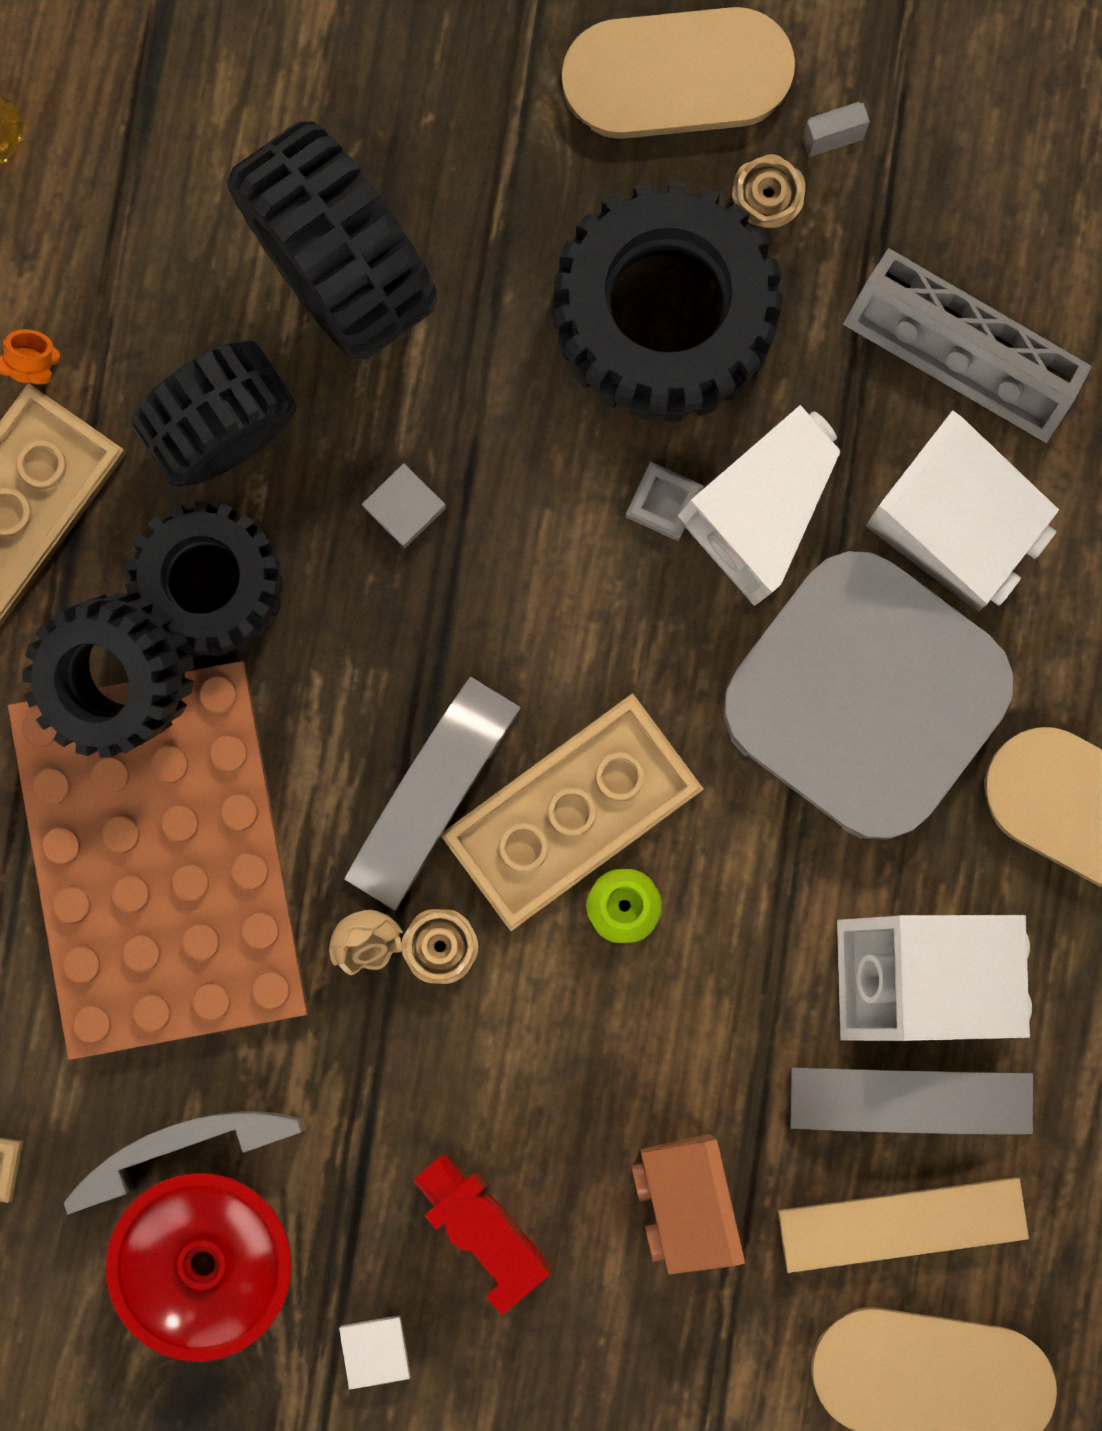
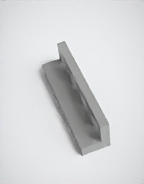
(964, 349)

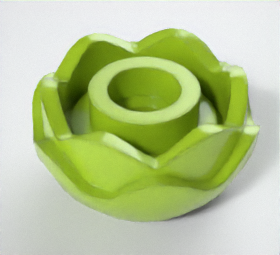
(604, 910)

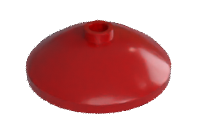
(155, 1275)

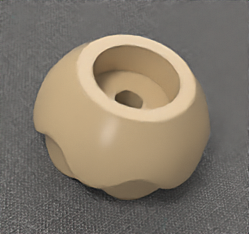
(774, 174)
(364, 941)
(440, 966)

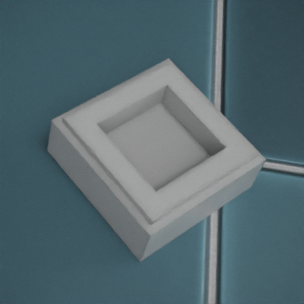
(835, 129)
(661, 500)
(404, 505)

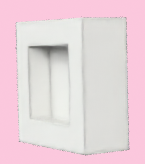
(374, 1352)

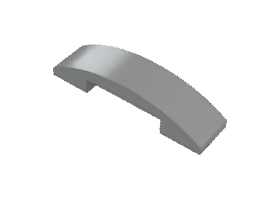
(431, 792)
(911, 1101)
(113, 1178)

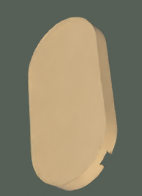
(678, 72)
(1049, 797)
(930, 1374)

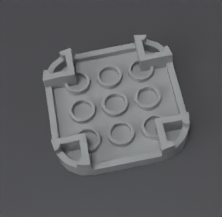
(868, 695)

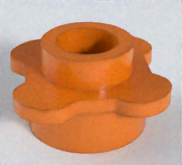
(28, 357)

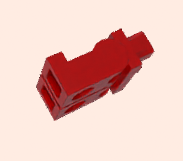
(483, 1227)

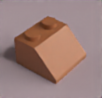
(689, 1204)

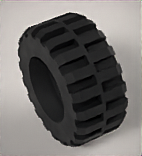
(679, 227)
(333, 239)

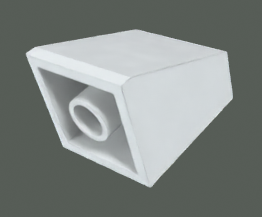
(763, 503)
(965, 515)
(933, 977)

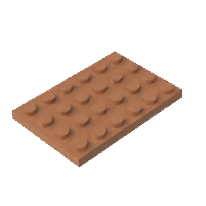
(161, 875)

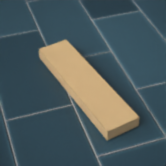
(903, 1224)

